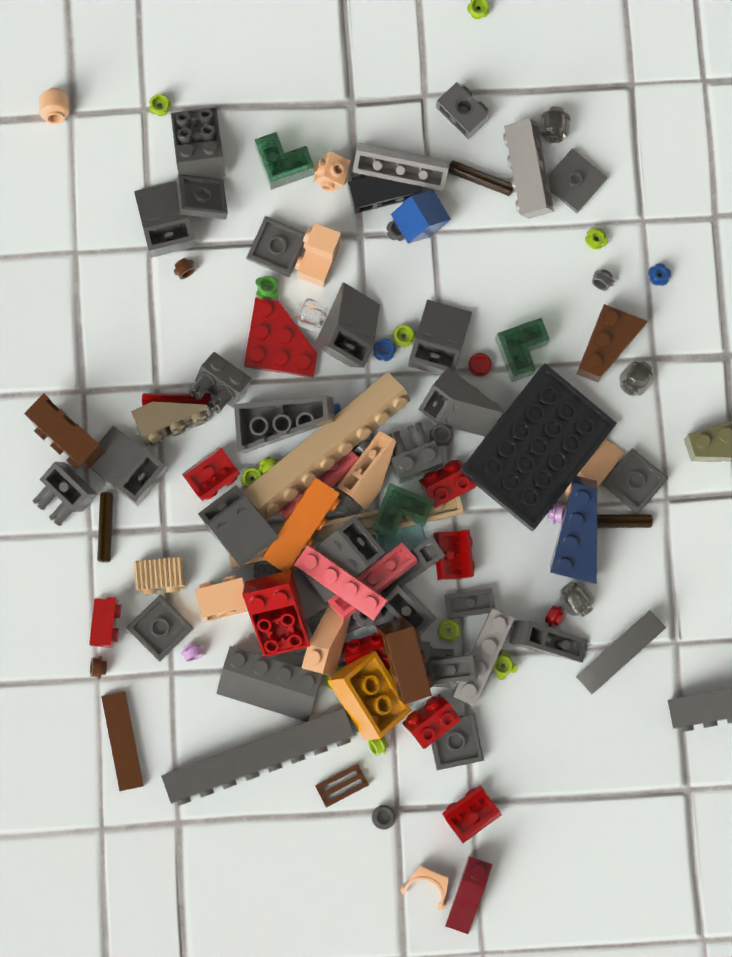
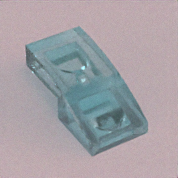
(409, 536)

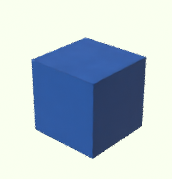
(420, 216)

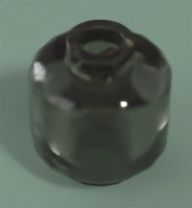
(554, 125)
(636, 378)
(577, 598)

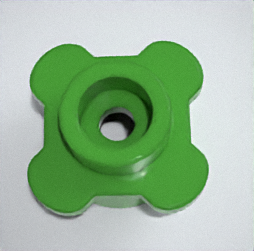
(267, 281)

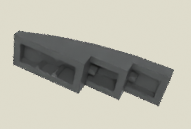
(621, 652)

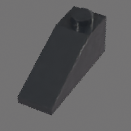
(375, 192)

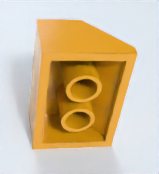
(369, 696)

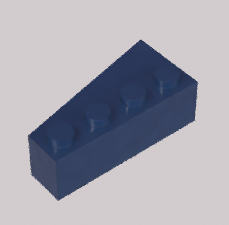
(577, 538)

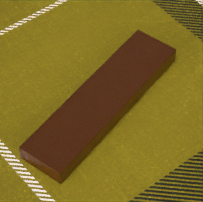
(122, 741)

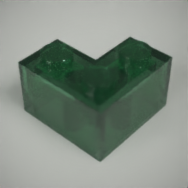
(282, 167)
(516, 347)
(400, 504)

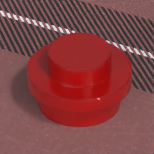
(479, 364)
(555, 616)

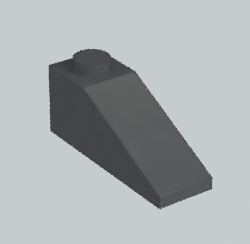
(548, 640)

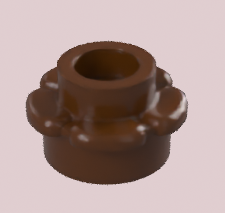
(184, 268)
(98, 667)

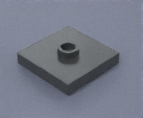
(575, 180)
(201, 197)
(276, 246)
(634, 481)
(160, 628)
(458, 745)

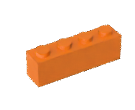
(301, 524)

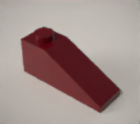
(468, 894)

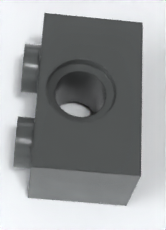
(468, 122)

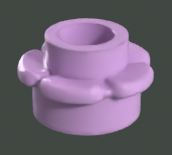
(556, 513)
(192, 651)

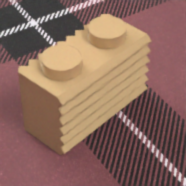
(159, 575)

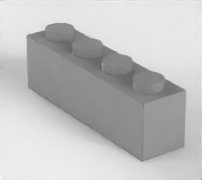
(401, 166)
(528, 168)
(486, 652)

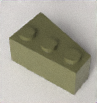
(710, 444)

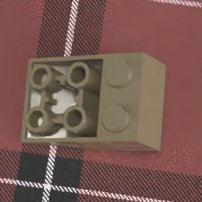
(165, 418)

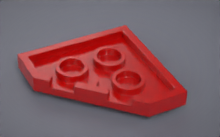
(277, 342)

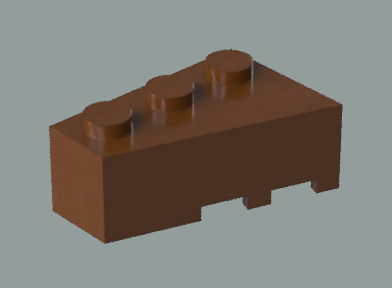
(609, 339)
(64, 434)
(405, 660)

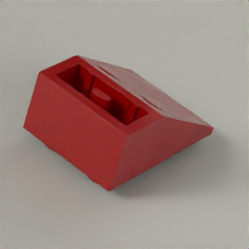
(276, 613)

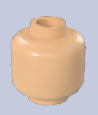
(54, 105)

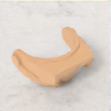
(438, 879)

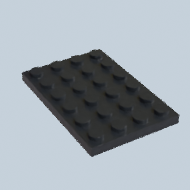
(538, 447)

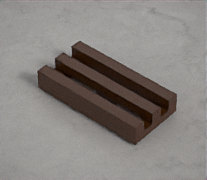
(323, 795)

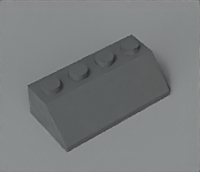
(269, 684)

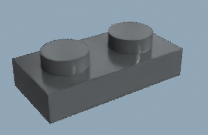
(469, 603)
(453, 670)

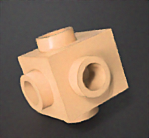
(331, 171)

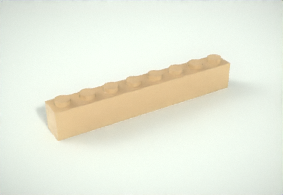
(327, 445)

